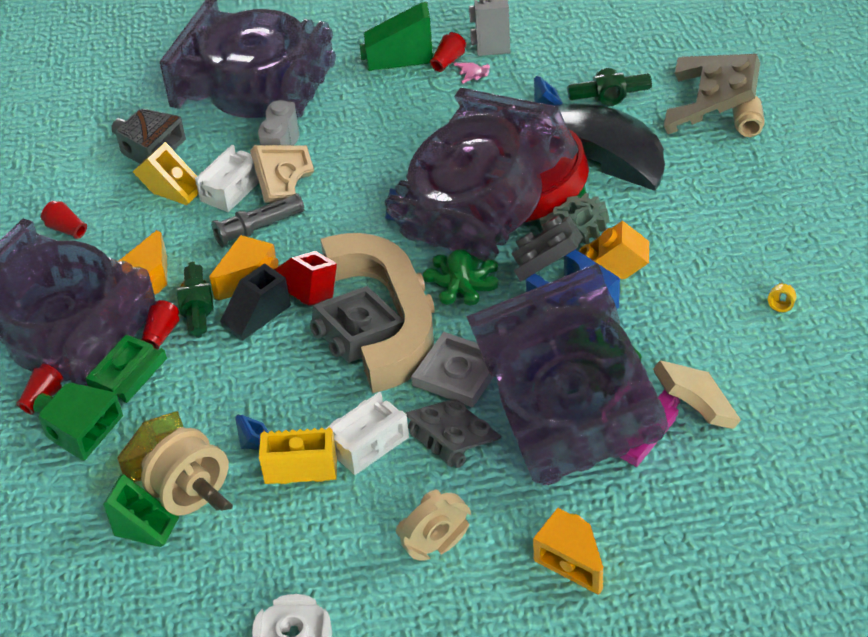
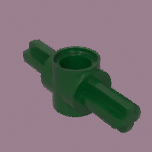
(609, 87)
(195, 299)

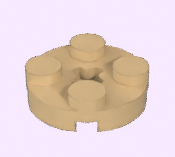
(434, 525)

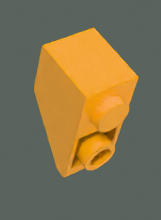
(619, 250)

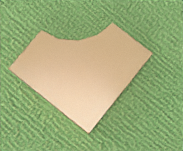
(280, 169)
(699, 391)

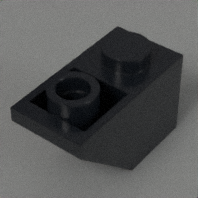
(256, 302)

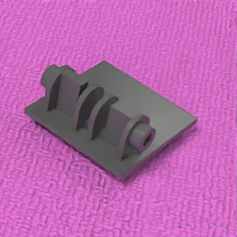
(449, 430)

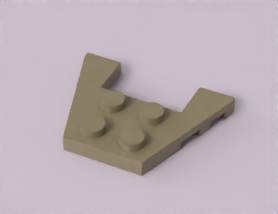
(723, 85)

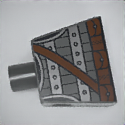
(146, 132)

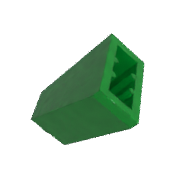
(399, 40)

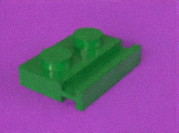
(127, 367)

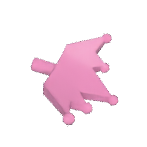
(472, 71)

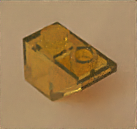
(144, 441)

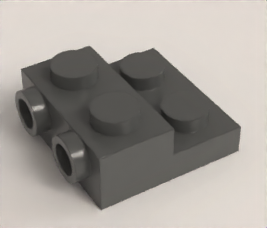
(553, 243)
(354, 322)

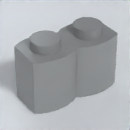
(280, 124)

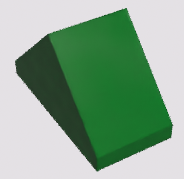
(138, 514)

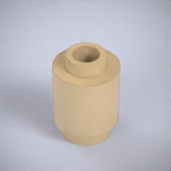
(749, 117)

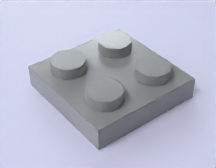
(453, 370)

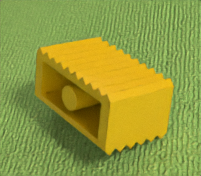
(298, 456)

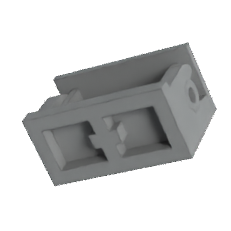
(491, 27)

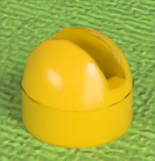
(775, 295)

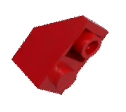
(309, 277)

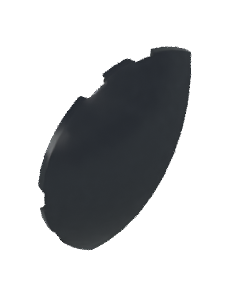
(618, 142)

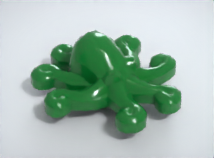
(462, 275)

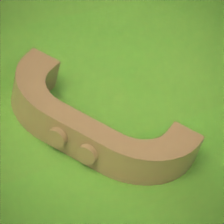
(367, 255)

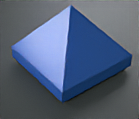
(545, 93)
(249, 432)

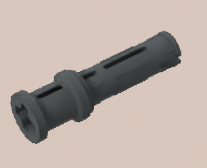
(246, 223)

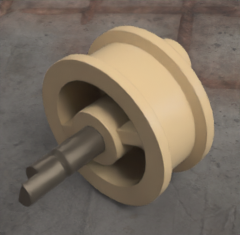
(186, 472)

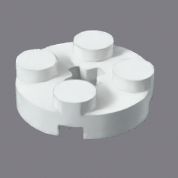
(293, 611)

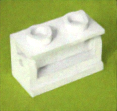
(227, 179)
(368, 433)

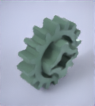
(587, 213)

